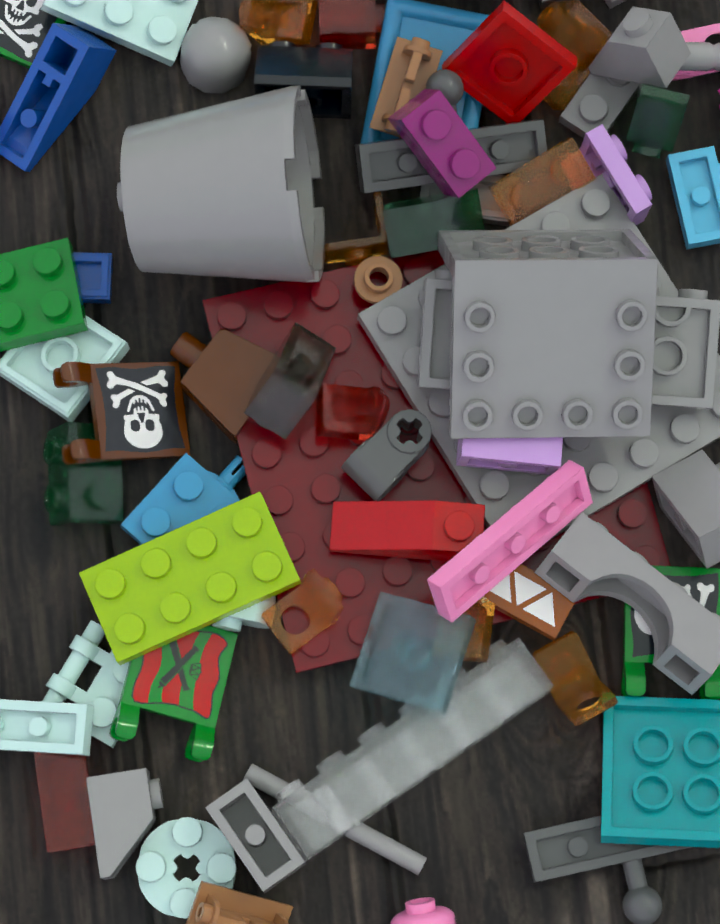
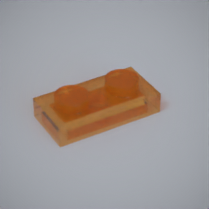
(542, 181)

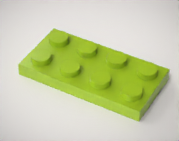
(189, 578)

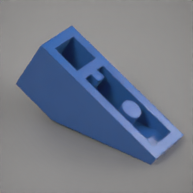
(53, 92)

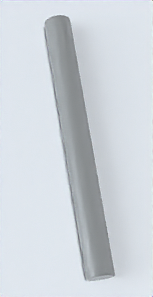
(361, 834)

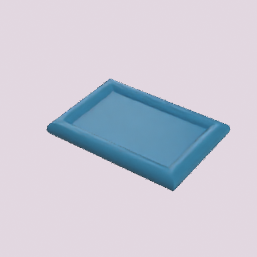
(445, 30)

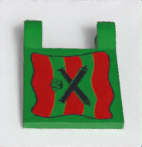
(181, 683)

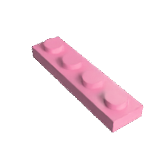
(510, 541)

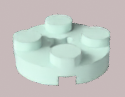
(185, 838)

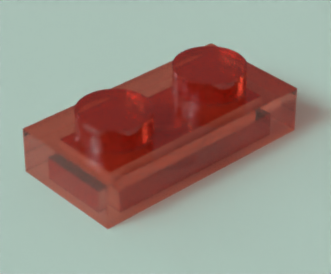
(64, 801)

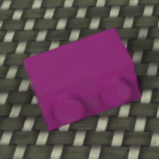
(442, 143)

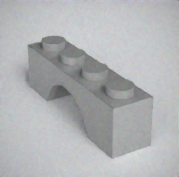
(596, 563)

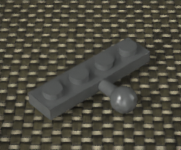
(394, 166)
(578, 848)

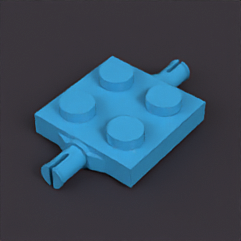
(183, 497)

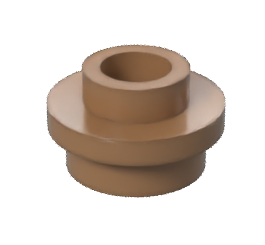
(371, 292)

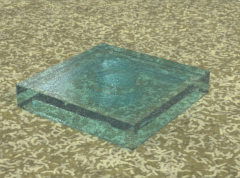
(412, 653)

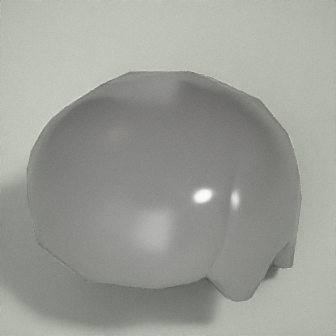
(215, 55)

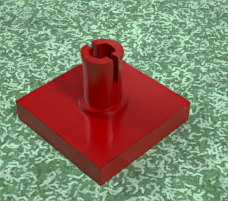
(510, 64)

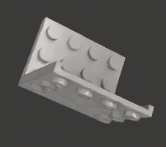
(550, 333)

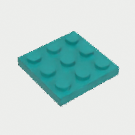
(661, 772)

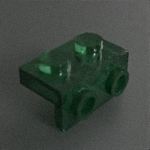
(80, 491)

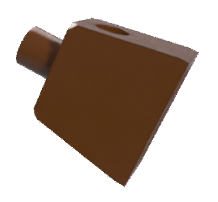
(221, 376)

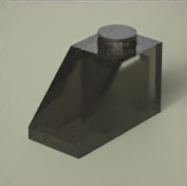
(290, 381)

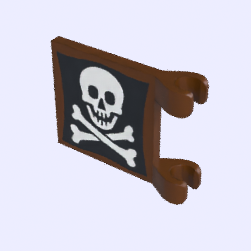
(134, 411)

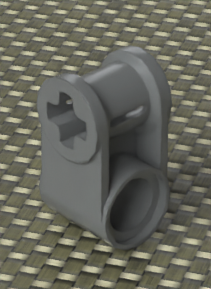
(383, 459)

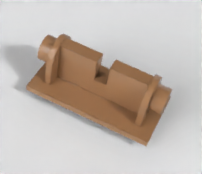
(405, 78)
(229, 906)

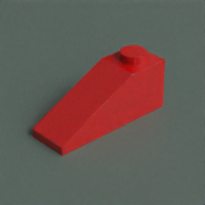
(405, 528)

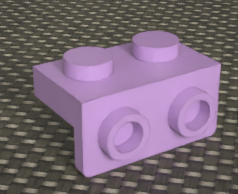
(607, 157)

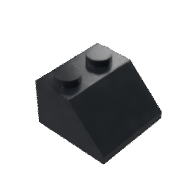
(321, 71)

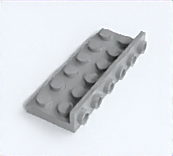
(682, 345)

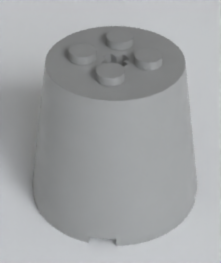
(226, 190)

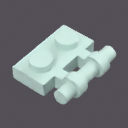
(104, 690)

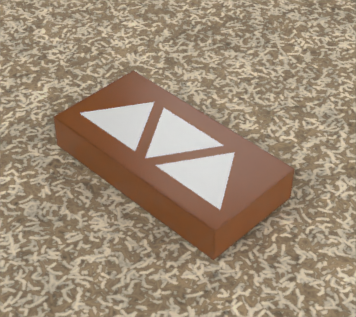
(531, 601)

